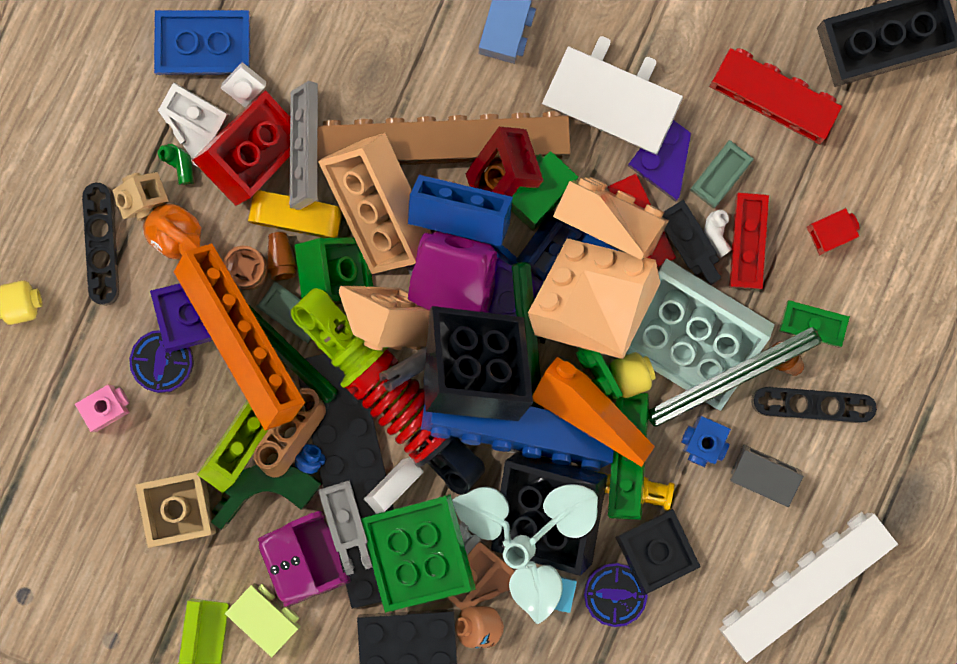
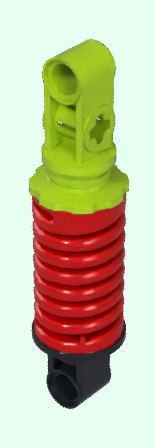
(401, 406)

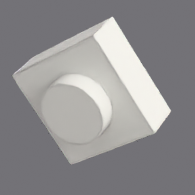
(243, 84)

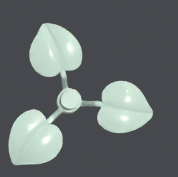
(532, 587)

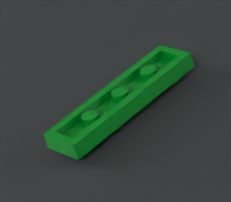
(627, 476)

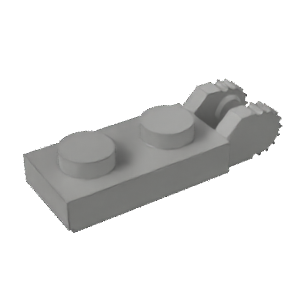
(345, 523)

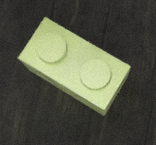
(263, 618)

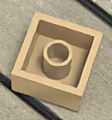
(175, 509)

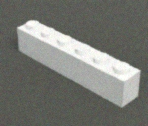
(807, 586)

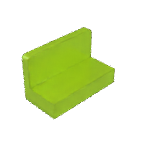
(203, 632)

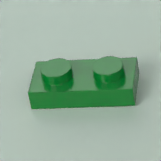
(800, 317)

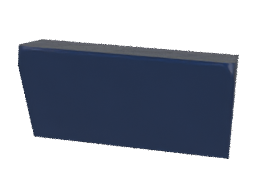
(547, 244)

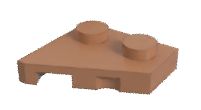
(489, 575)

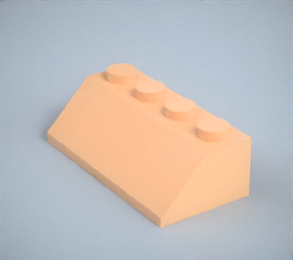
(374, 202)

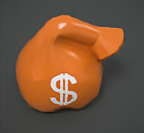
(172, 230)

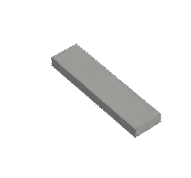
(303, 145)

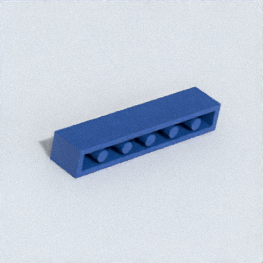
(535, 435)

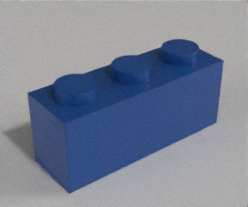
(459, 210)

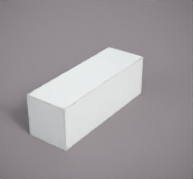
(393, 485)

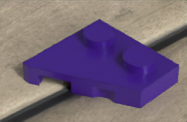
(668, 166)

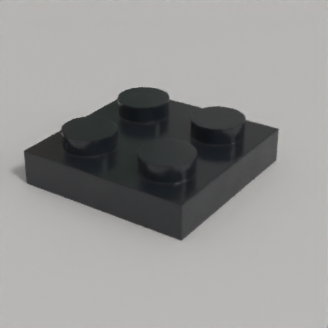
(657, 552)

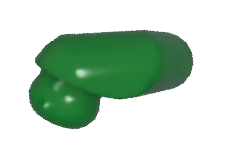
(178, 159)

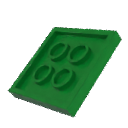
(418, 553)

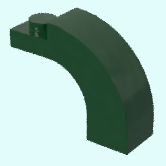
(293, 485)

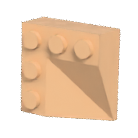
(611, 217)
(594, 298)

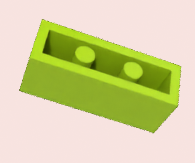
(233, 450)

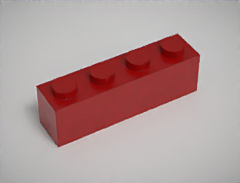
(775, 95)

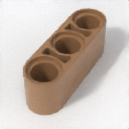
(289, 448)

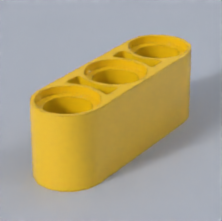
(314, 220)

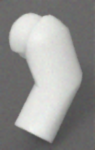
(714, 231)

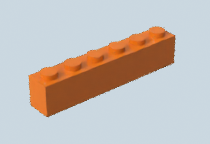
(238, 336)

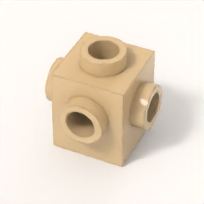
(139, 195)

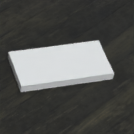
(612, 100)

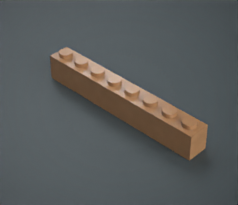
(449, 140)

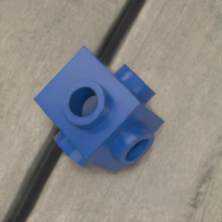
(716, 436)

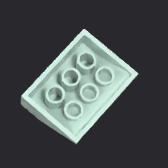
(697, 331)

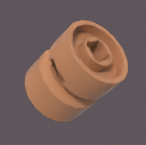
(246, 267)

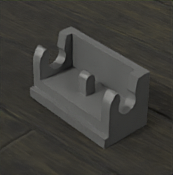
(766, 475)

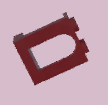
(517, 159)

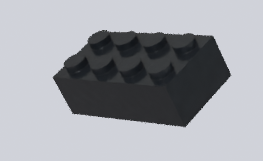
(887, 38)

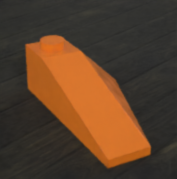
(581, 403)

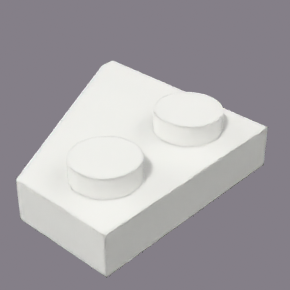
(191, 118)

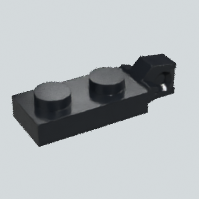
(691, 241)

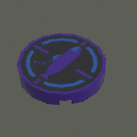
(156, 368)
(614, 595)

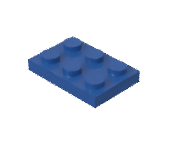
(201, 41)

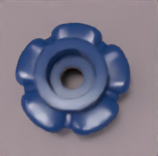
(309, 459)

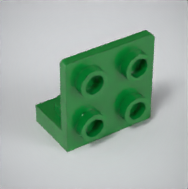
(600, 371)

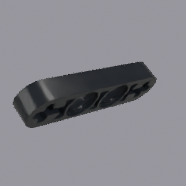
(96, 244)
(813, 408)

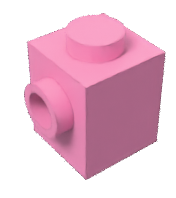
(103, 407)

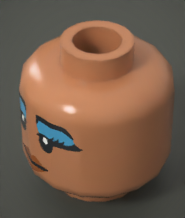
(479, 627)

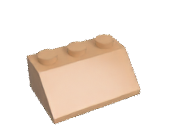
(385, 317)

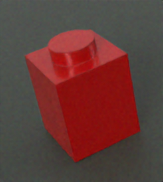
(834, 231)

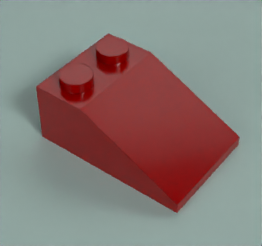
(247, 149)

